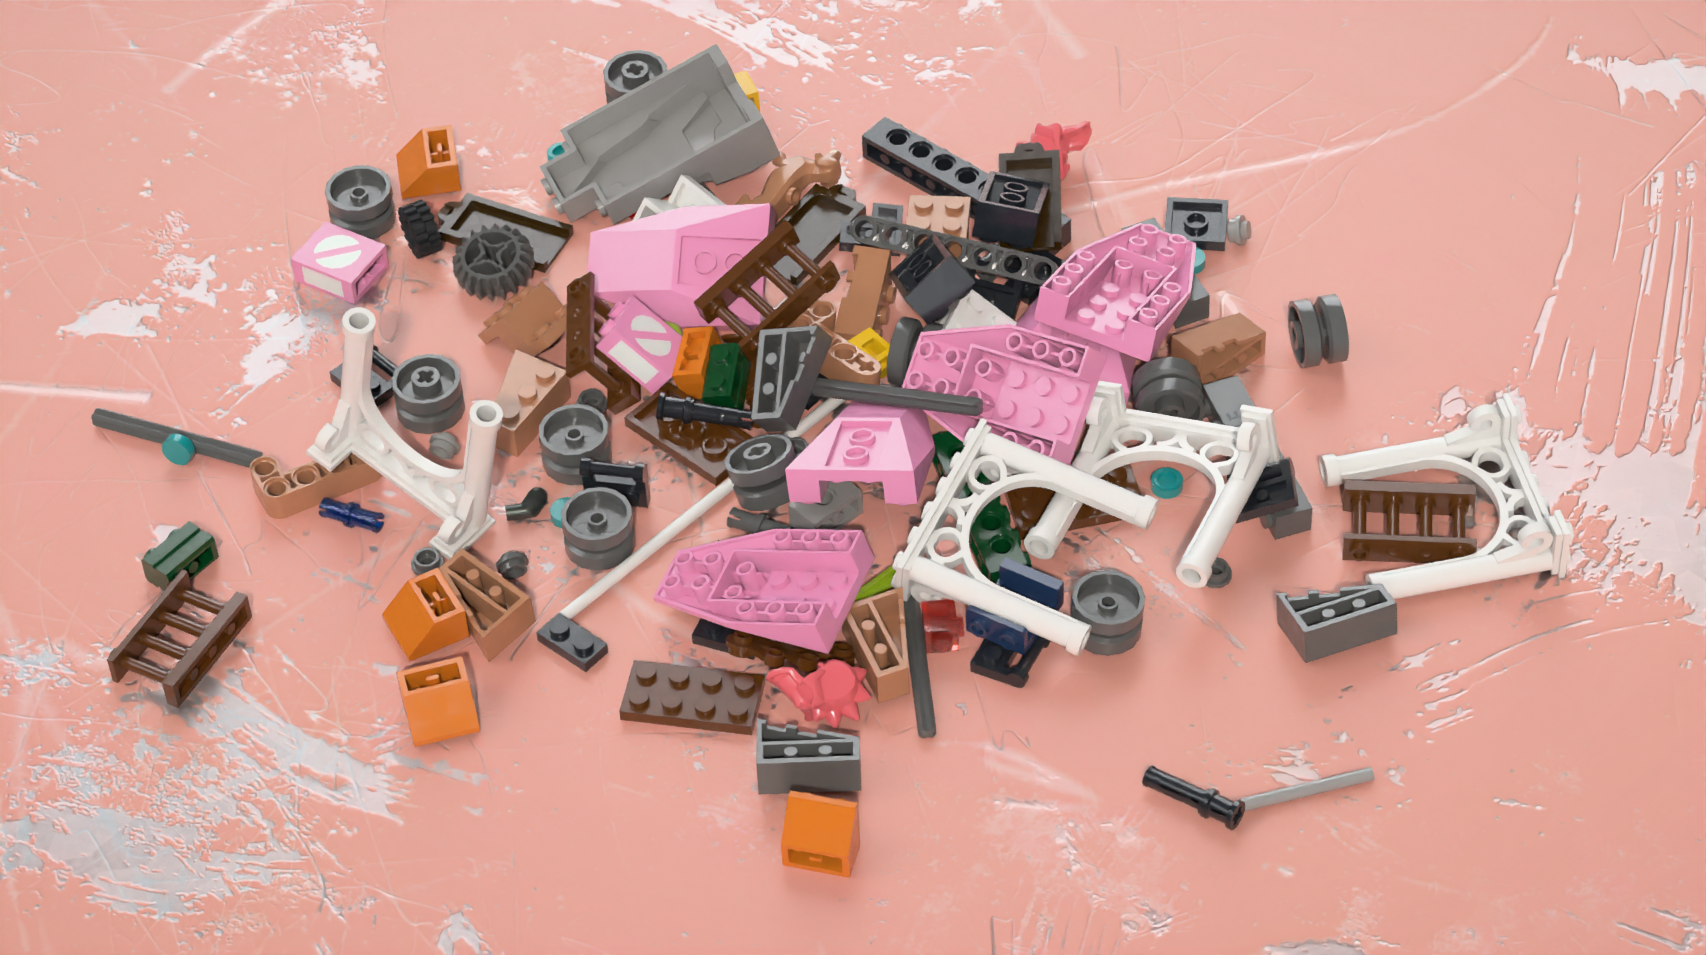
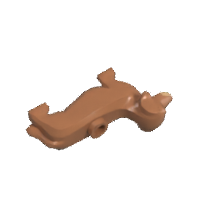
(793, 176)

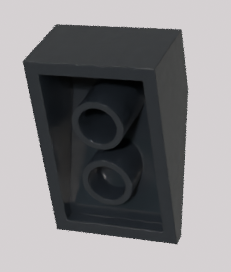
(1010, 210)
(932, 279)

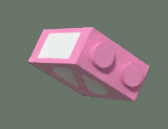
(340, 262)
(640, 343)

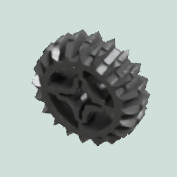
(485, 277)

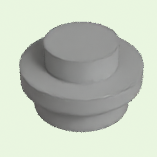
(1239, 230)
(444, 445)

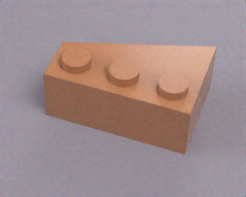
(868, 293)
(1220, 346)
(526, 396)
(492, 605)
(879, 640)

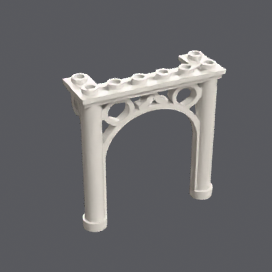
(365, 433)
(1488, 437)
(1177, 441)
(998, 460)

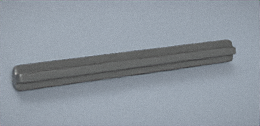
(898, 397)
(159, 433)
(919, 669)

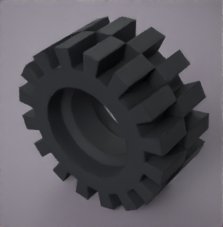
(420, 228)

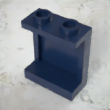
(1027, 583)

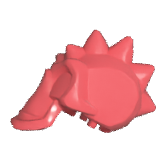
(1062, 139)
(825, 693)

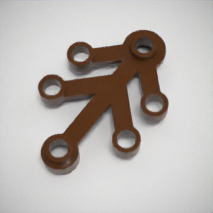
(775, 652)

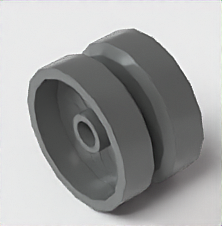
(630, 71)
(361, 201)
(1318, 331)
(903, 346)
(1169, 388)
(428, 394)
(568, 436)
(759, 471)
(598, 528)
(1113, 608)

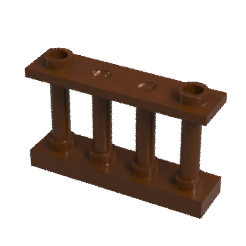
(753, 266)
(581, 346)
(1408, 498)
(194, 660)

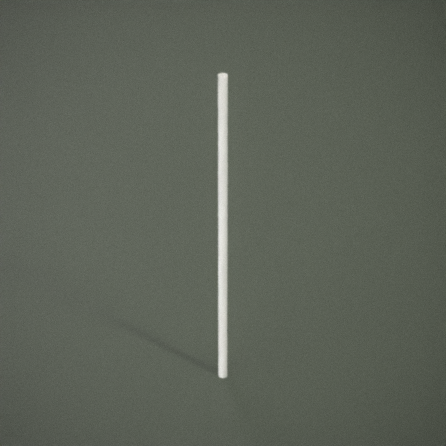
(682, 522)

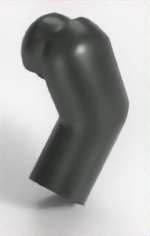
(530, 506)

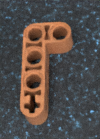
(843, 358)
(306, 485)

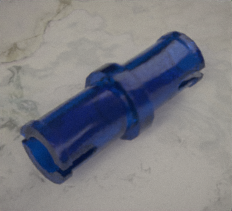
(351, 514)

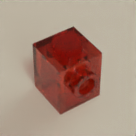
(941, 626)

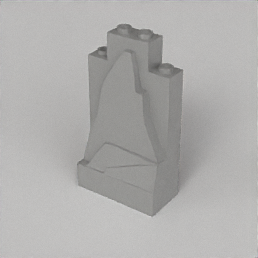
(640, 144)

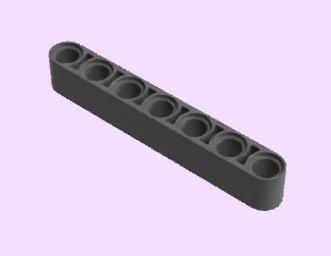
(968, 257)

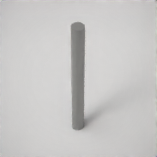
(1308, 789)

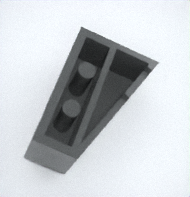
(786, 374)
(1336, 621)
(806, 760)

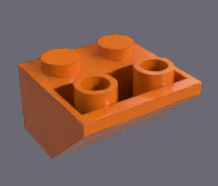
(429, 163)
(426, 615)
(438, 701)
(820, 834)

